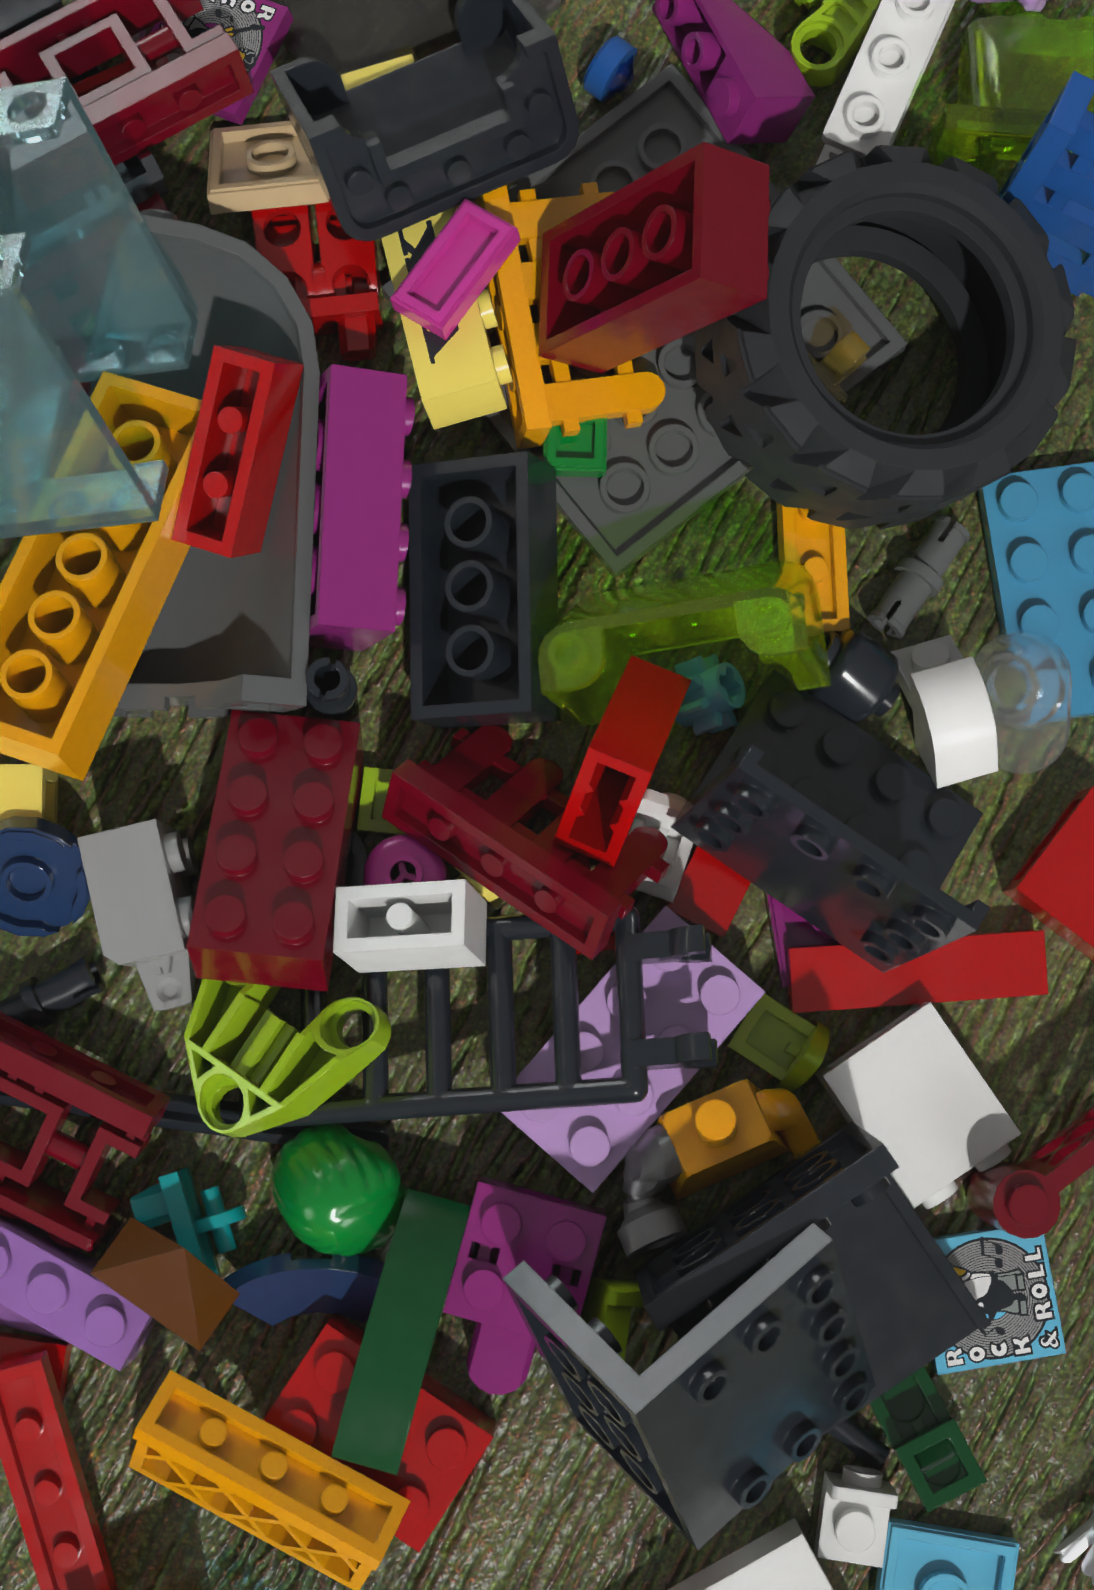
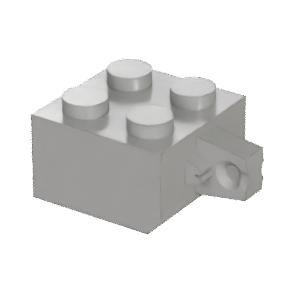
(145, 904)

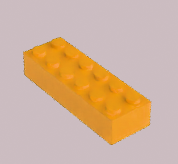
(88, 598)

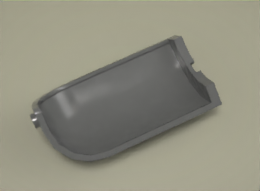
(242, 623)

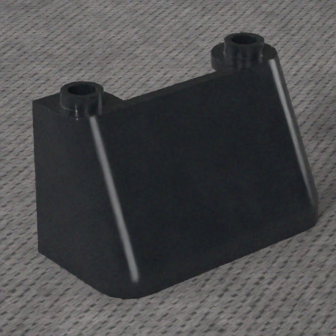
(437, 125)

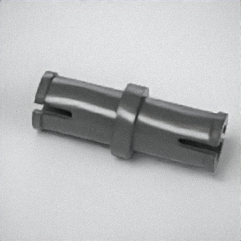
(919, 577)

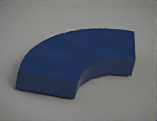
(290, 1287)

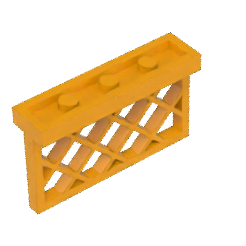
(266, 1481)

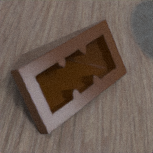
(166, 1283)

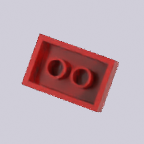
(440, 1447)

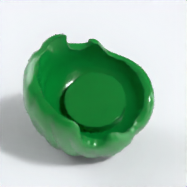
(337, 1190)

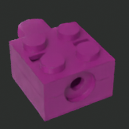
(514, 1228)

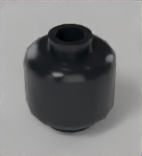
(860, 676)

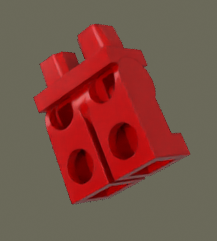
(340, 289)

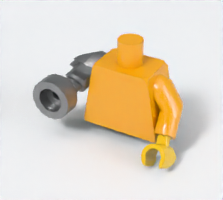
(700, 1148)

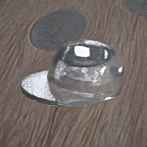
(1028, 697)

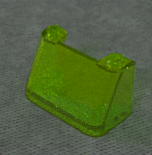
(765, 605)

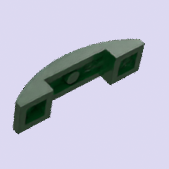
(400, 1332)
(927, 1441)

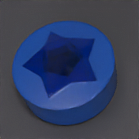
(610, 69)

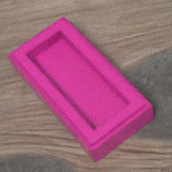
(455, 269)

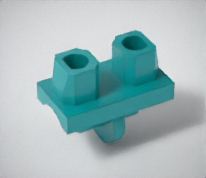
(178, 1202)

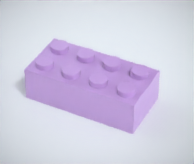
(676, 1002)

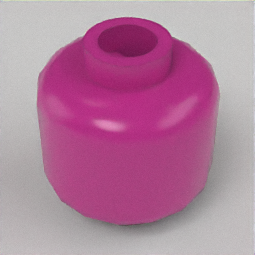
(398, 851)

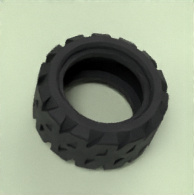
(988, 278)

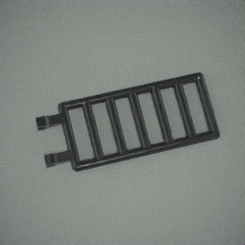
(637, 1053)

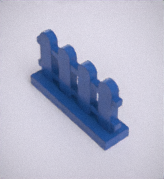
(1060, 184)

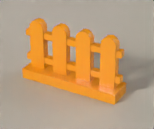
(517, 286)

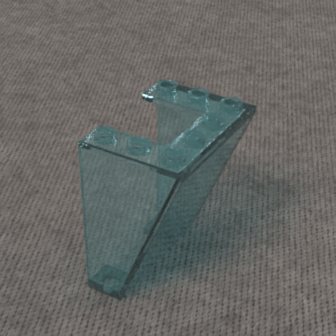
(76, 300)

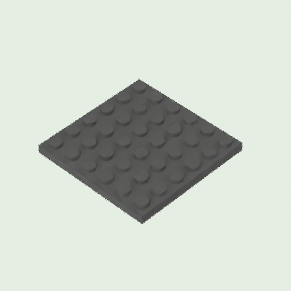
(674, 460)

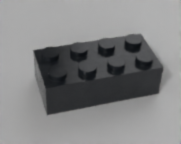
(481, 589)

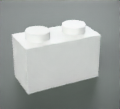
(410, 926)

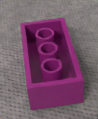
(359, 507)

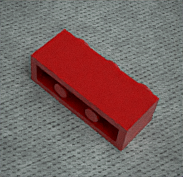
(237, 451)

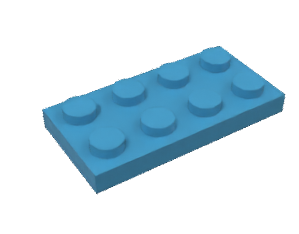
(1043, 563)

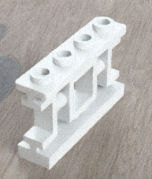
(884, 76)

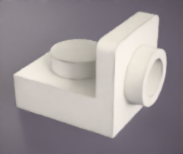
(854, 1516)

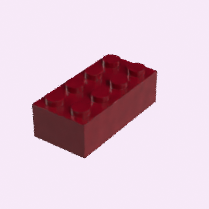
(656, 260)
(277, 851)

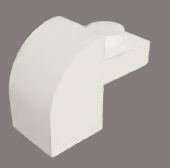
(949, 711)

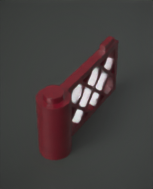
(1026, 1195)

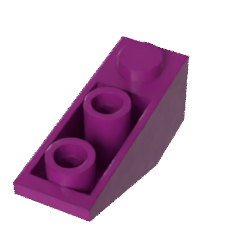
(737, 69)

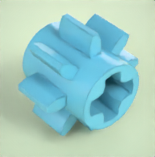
(711, 694)

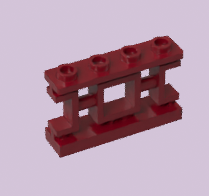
(143, 103)
(54, 1080)

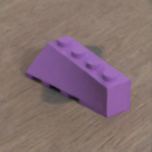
(55, 1296)

